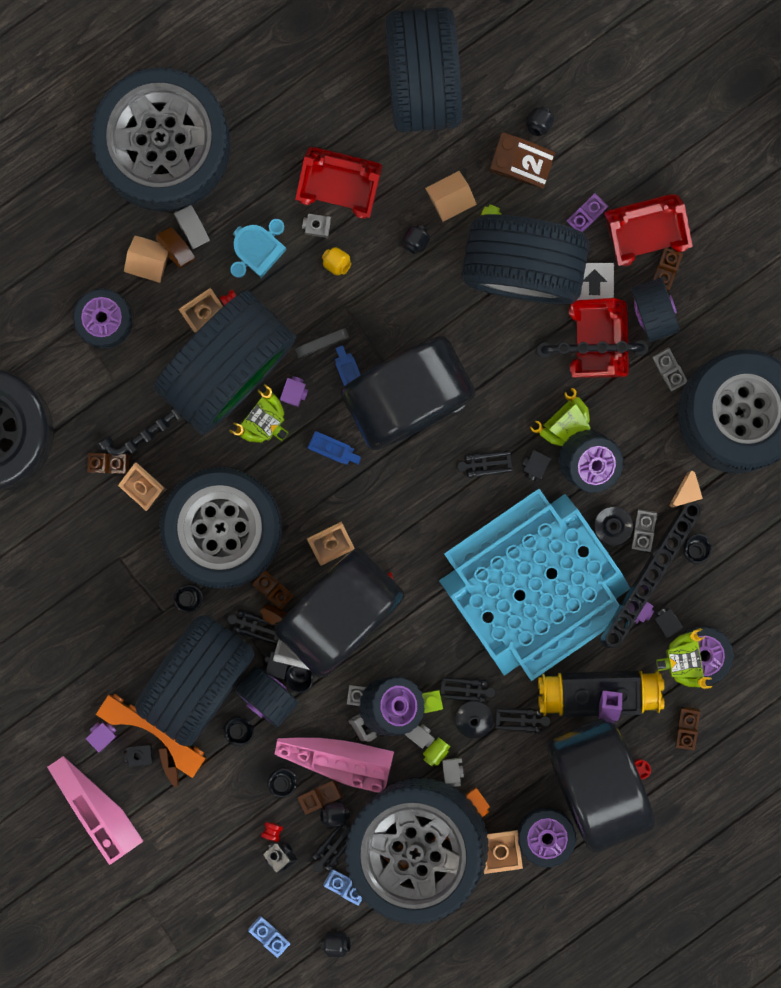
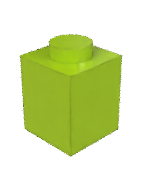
(432, 701)

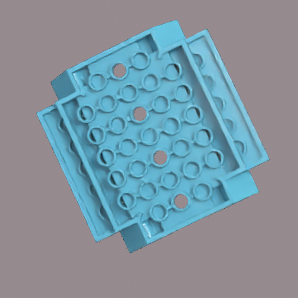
(514, 556)

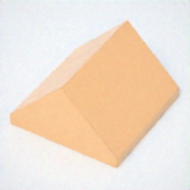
(451, 196)
(146, 259)
(201, 309)
(141, 486)
(687, 491)
(330, 543)
(503, 852)

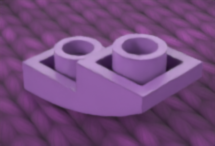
(587, 213)

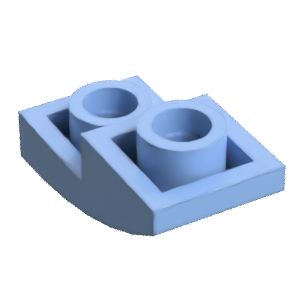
(343, 886)
(269, 936)

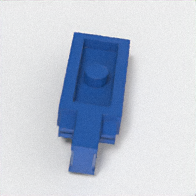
(346, 366)
(333, 449)

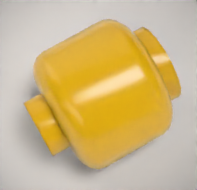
(336, 261)

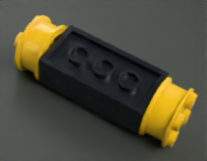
(580, 692)

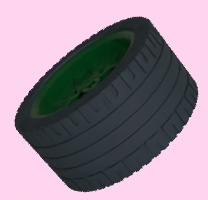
(224, 362)

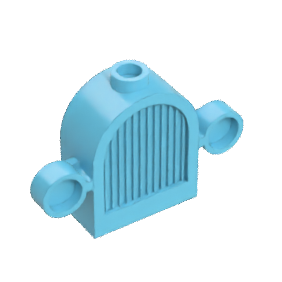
(257, 248)

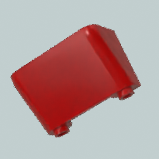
(339, 180)
(648, 228)
(598, 322)

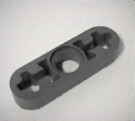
(322, 343)

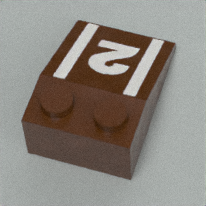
(522, 161)

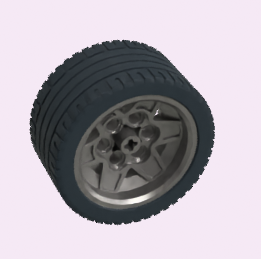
(136, 99)
(383, 884)

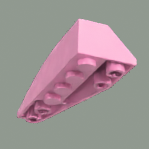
(340, 760)
(97, 812)

